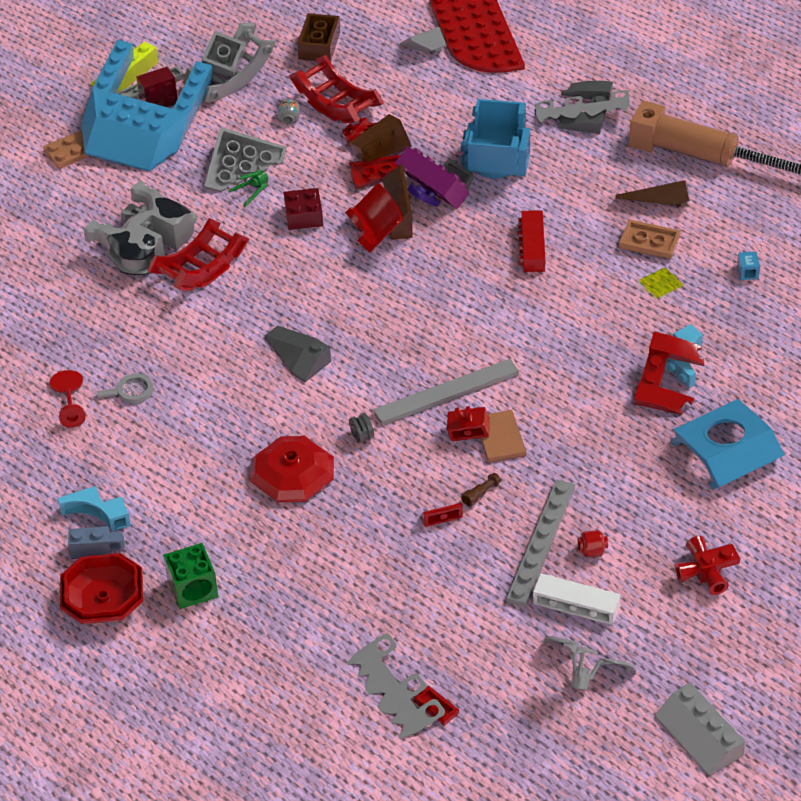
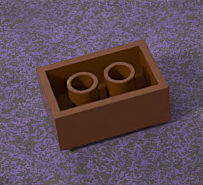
(318, 36)

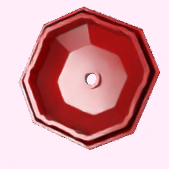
(292, 469)
(99, 576)

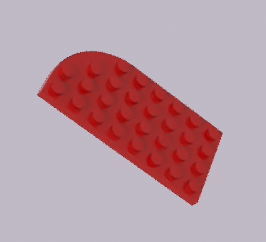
(478, 35)

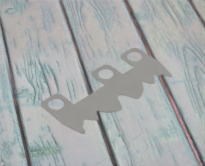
(574, 110)
(396, 696)

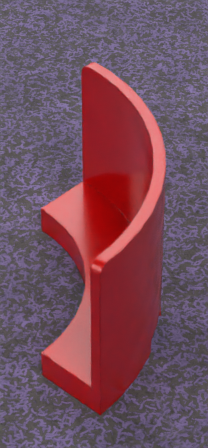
(375, 216)

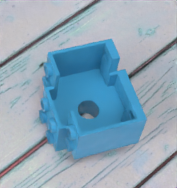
(497, 140)

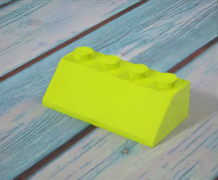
(144, 59)

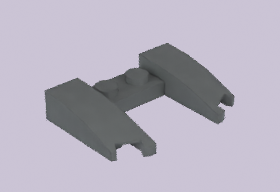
(594, 90)

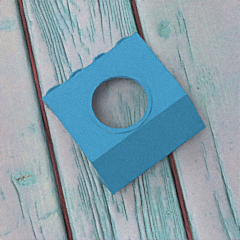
(731, 460)

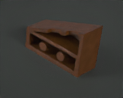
(381, 139)

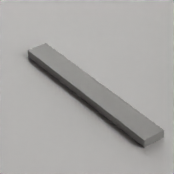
(446, 392)

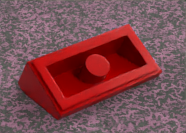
(442, 515)

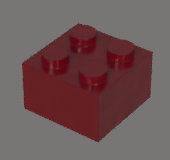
(158, 87)
(303, 208)

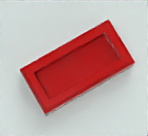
(429, 694)

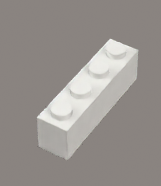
(576, 599)

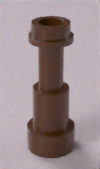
(471, 496)

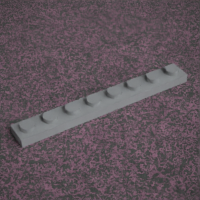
(540, 543)

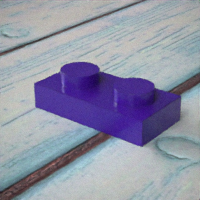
(423, 194)

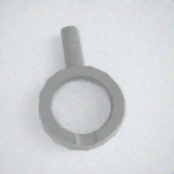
(131, 389)

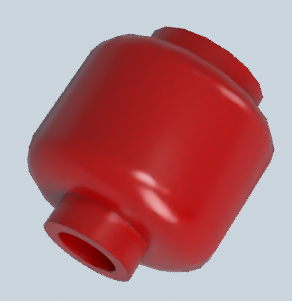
(592, 543)

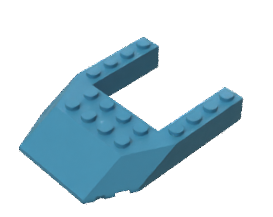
(136, 130)

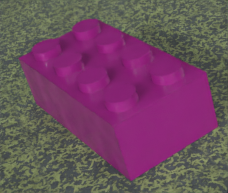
(433, 177)

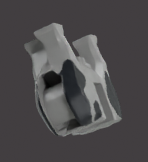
(144, 230)

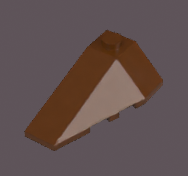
(670, 194)

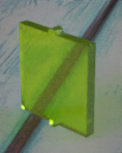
(661, 282)

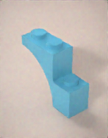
(683, 370)
(89, 502)

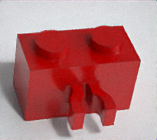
(468, 423)

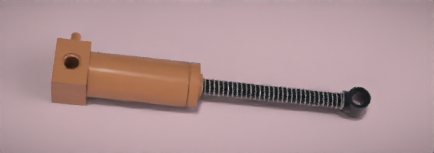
(653, 128)

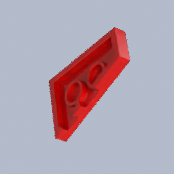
(369, 172)

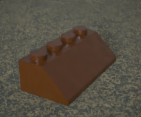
(396, 186)

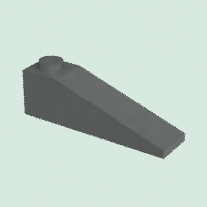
(300, 352)

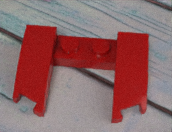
(660, 350)

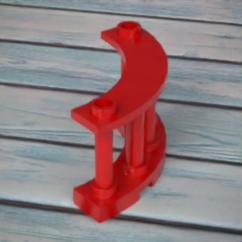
(329, 107)
(206, 273)

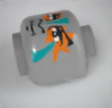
(288, 111)

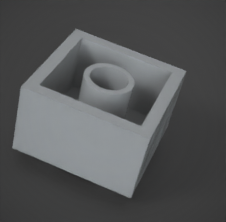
(224, 54)

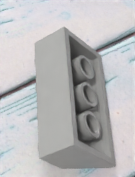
(700, 729)

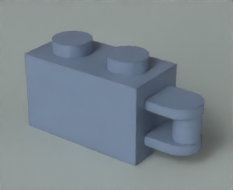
(93, 541)

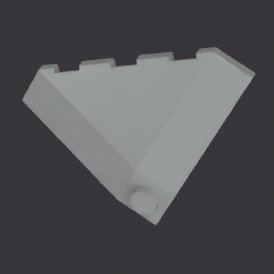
(240, 155)

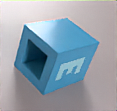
(748, 265)

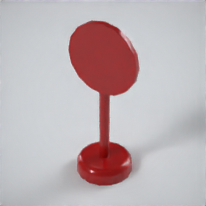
(66, 382)

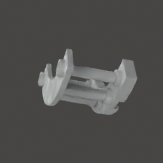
(224, 88)

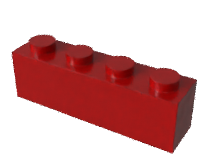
(532, 241)

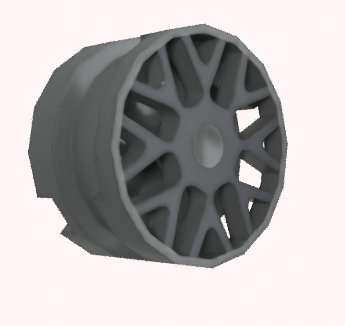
(361, 427)

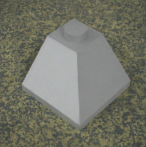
(426, 42)

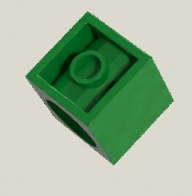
(191, 575)

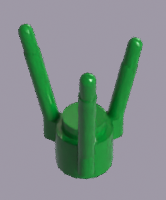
(257, 179)

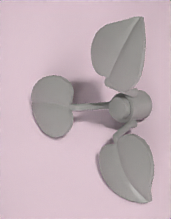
(581, 675)

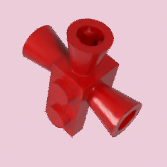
(707, 564)

